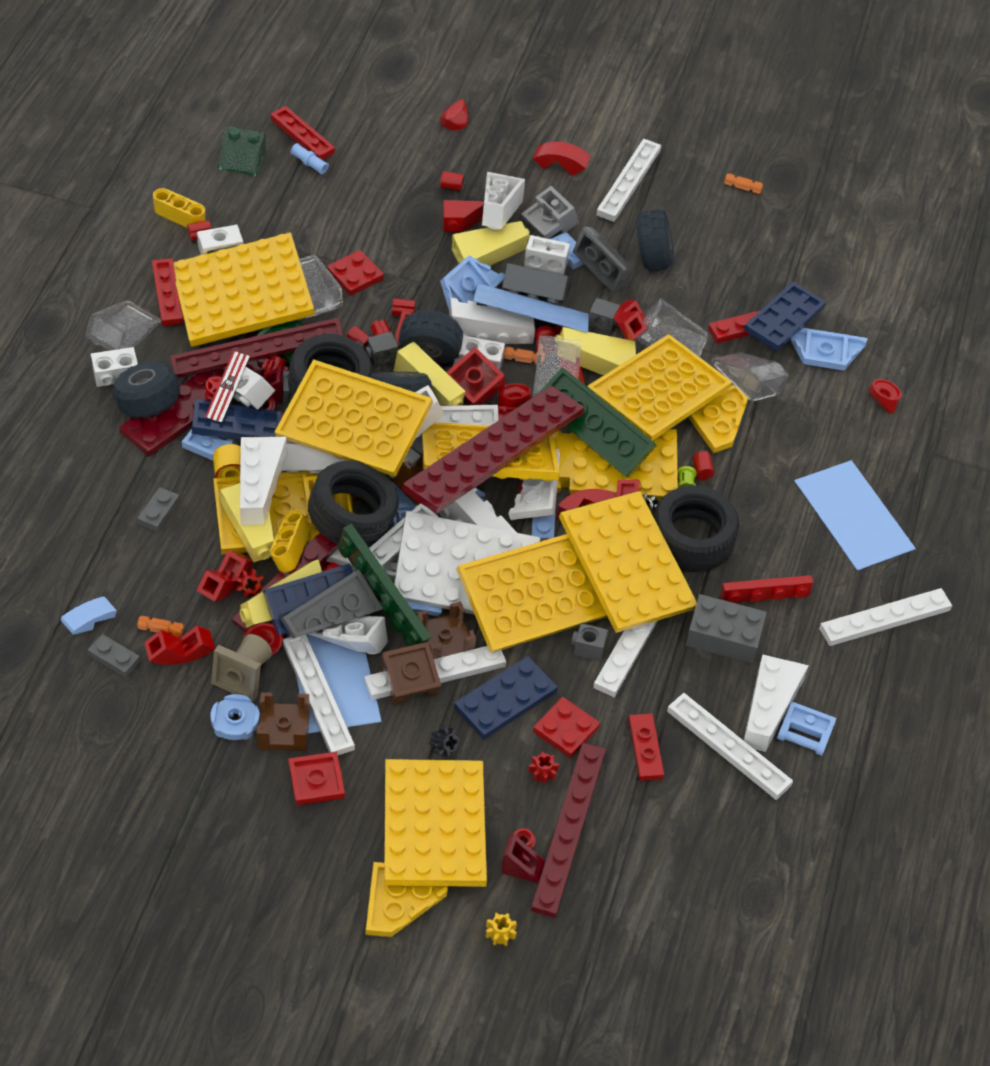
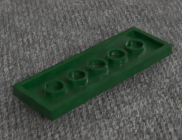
(603, 426)
(393, 603)

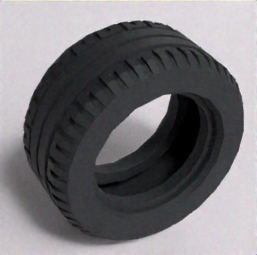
(330, 350)
(358, 480)
(702, 504)

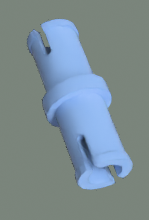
(309, 158)

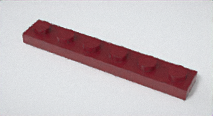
(318, 549)

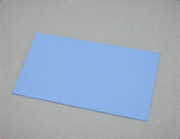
(531, 307)
(854, 515)
(345, 675)

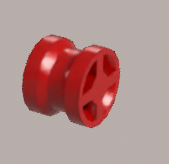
(211, 387)

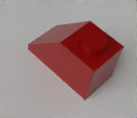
(461, 214)

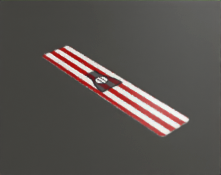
(227, 386)

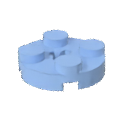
(236, 729)

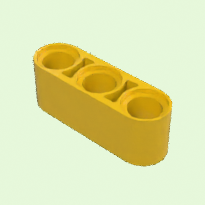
(177, 207)
(290, 540)

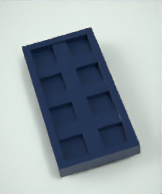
(784, 316)
(237, 422)
(291, 595)
(505, 697)

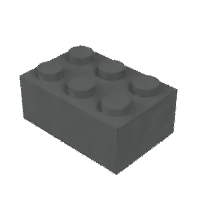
(726, 628)

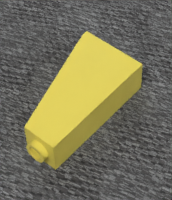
(491, 245)
(599, 351)
(445, 389)
(256, 538)
(256, 610)

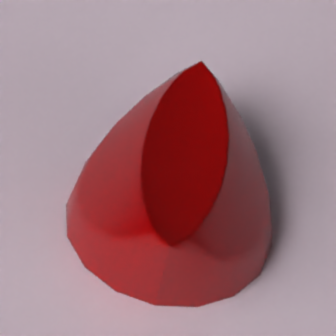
(455, 116)
(885, 394)
(513, 395)
(268, 633)

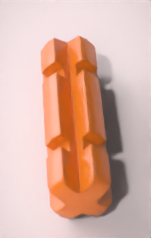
(743, 183)
(520, 355)
(159, 624)

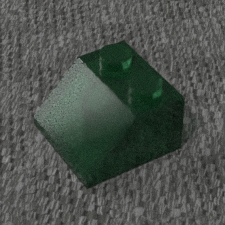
(242, 150)

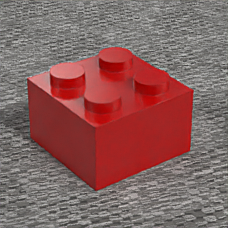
(477, 377)

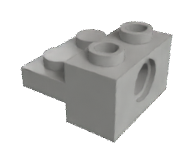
(550, 214)

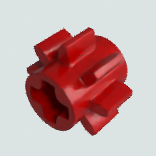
(272, 363)
(243, 582)
(543, 767)

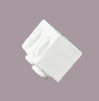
(547, 254)
(490, 349)
(110, 364)

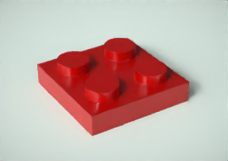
(355, 272)
(566, 727)
(316, 778)

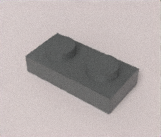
(158, 509)
(114, 655)

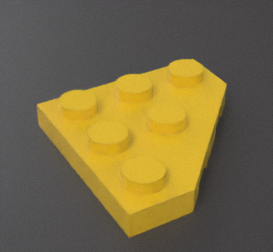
(720, 419)
(397, 906)

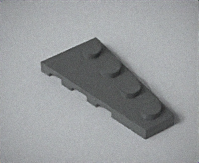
(335, 605)

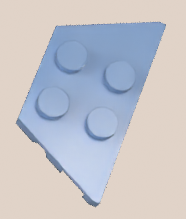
(463, 280)
(827, 348)

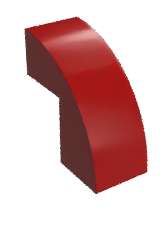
(567, 155)
(630, 319)
(584, 498)
(222, 582)
(170, 649)

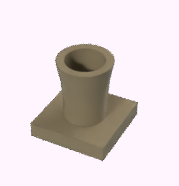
(240, 670)

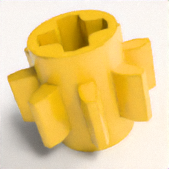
(494, 929)

